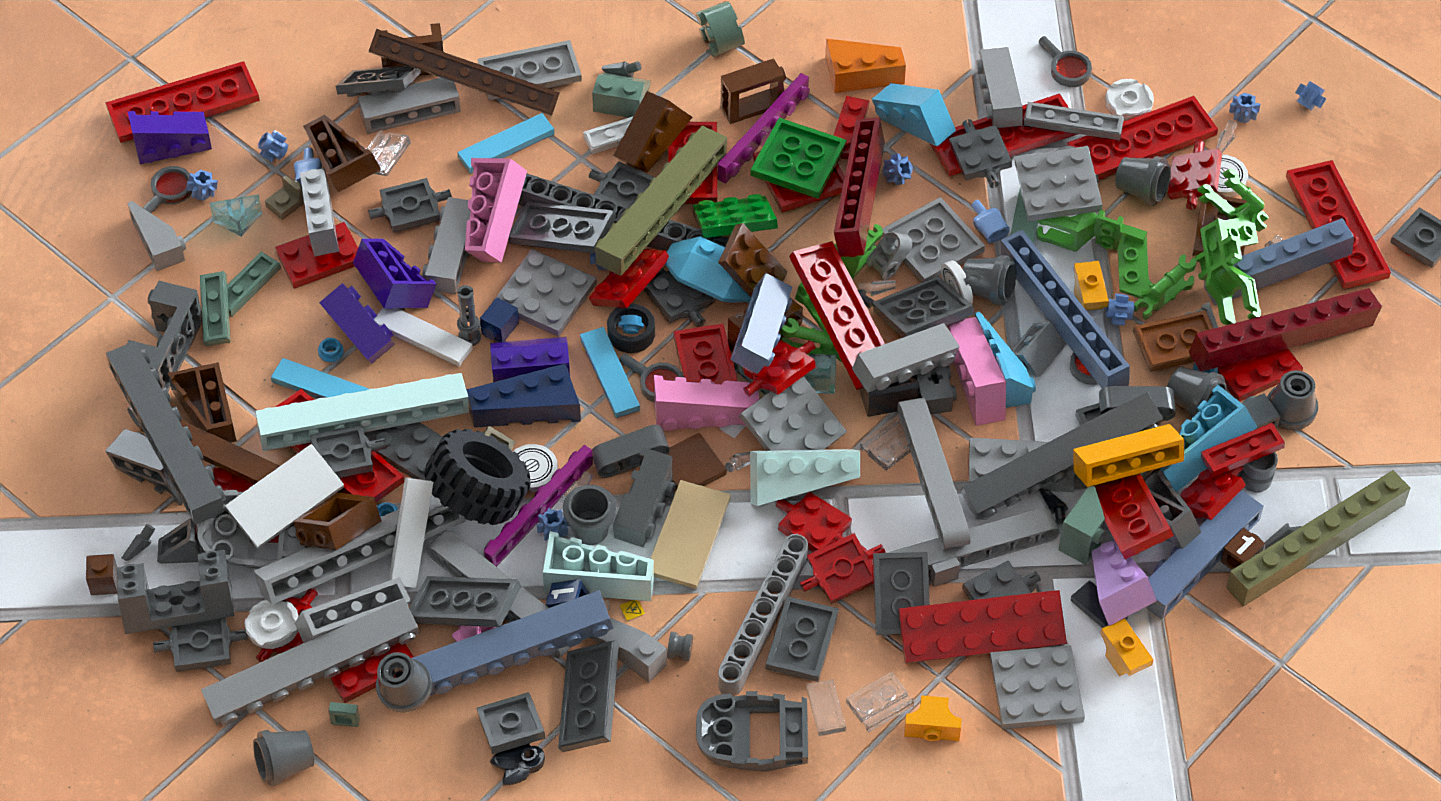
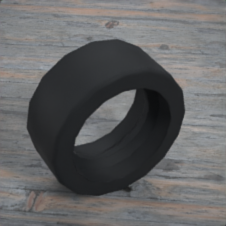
(636, 343)

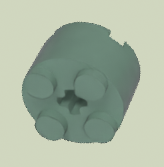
(720, 28)

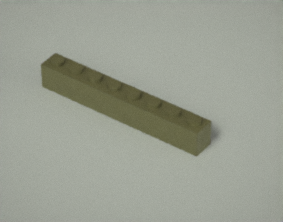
(660, 200)
(1317, 538)

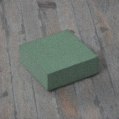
(344, 714)

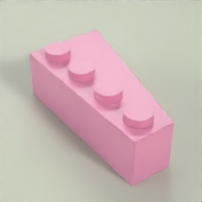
(493, 205)
(979, 372)
(699, 404)

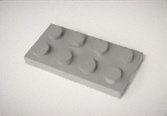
(542, 65)
(991, 454)

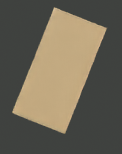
(689, 534)

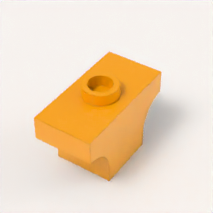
(1090, 285)
(1125, 649)
(933, 721)

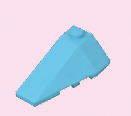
(1018, 383)

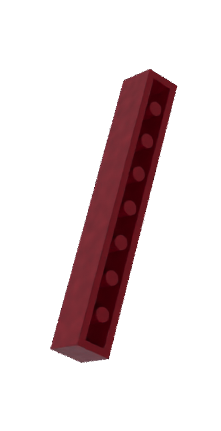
(859, 187)
(1284, 329)

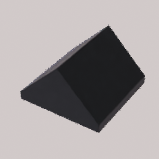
(886, 400)

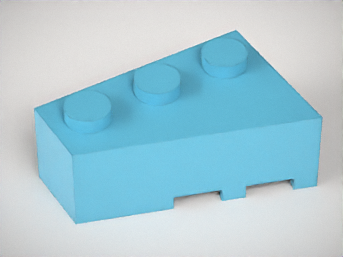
(915, 111)

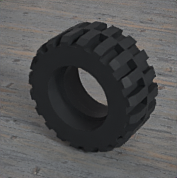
(477, 476)

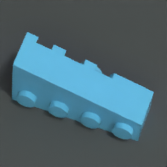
(1215, 423)

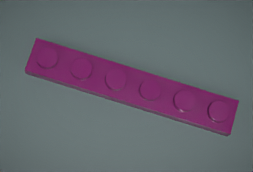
(760, 131)
(544, 498)

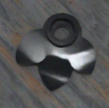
(518, 762)

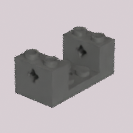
(179, 315)
(158, 608)

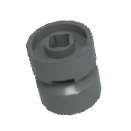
(1259, 473)

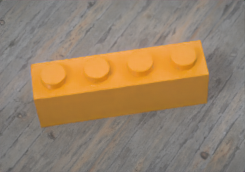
(1128, 455)

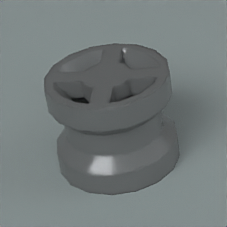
(680, 646)

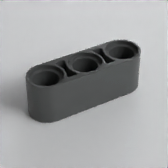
(1114, 396)
(624, 451)

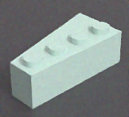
(794, 472)
(614, 574)

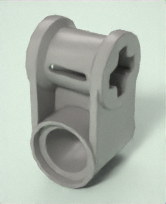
(886, 257)

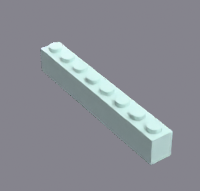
(370, 408)

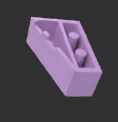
(1120, 583)

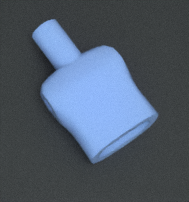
(308, 163)
(989, 222)

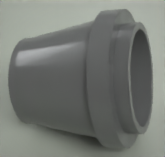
(1144, 178)
(991, 278)
(1193, 387)
(1295, 400)
(589, 513)
(406, 691)
(282, 754)

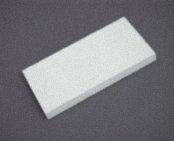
(284, 496)

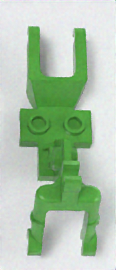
(1222, 247)
(1132, 256)
(853, 266)

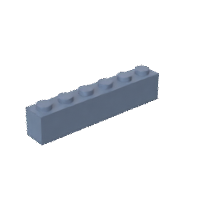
(1296, 255)
(1189, 565)

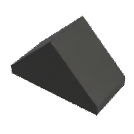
(180, 544)

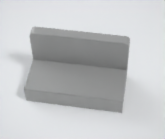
(1039, 347)

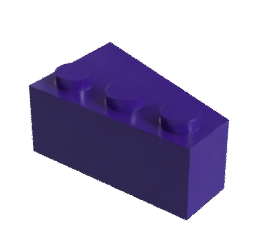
(168, 135)
(390, 277)
(358, 322)

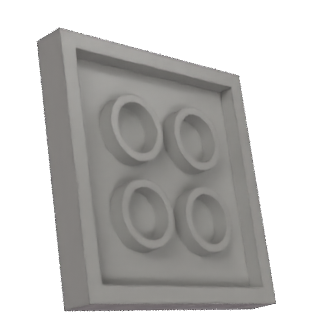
(1058, 183)
(936, 238)
(547, 291)
(793, 420)
(1036, 687)

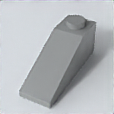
(158, 238)
(636, 649)

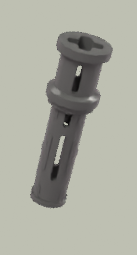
(466, 298)

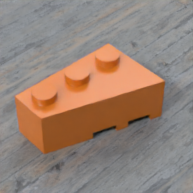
(863, 65)

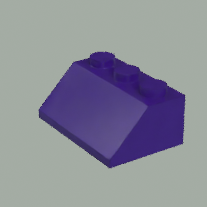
(527, 356)

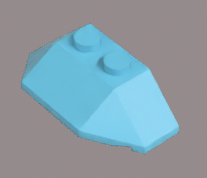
(697, 266)

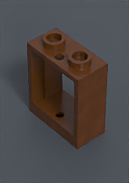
(746, 80)
(337, 521)

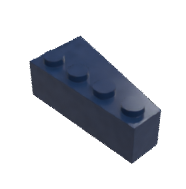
(525, 398)

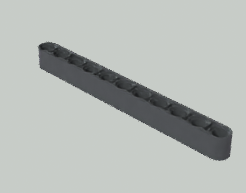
(545, 191)

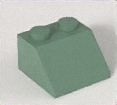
(618, 94)
(1083, 528)

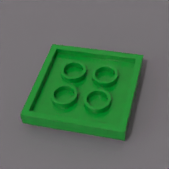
(798, 158)
(721, 217)

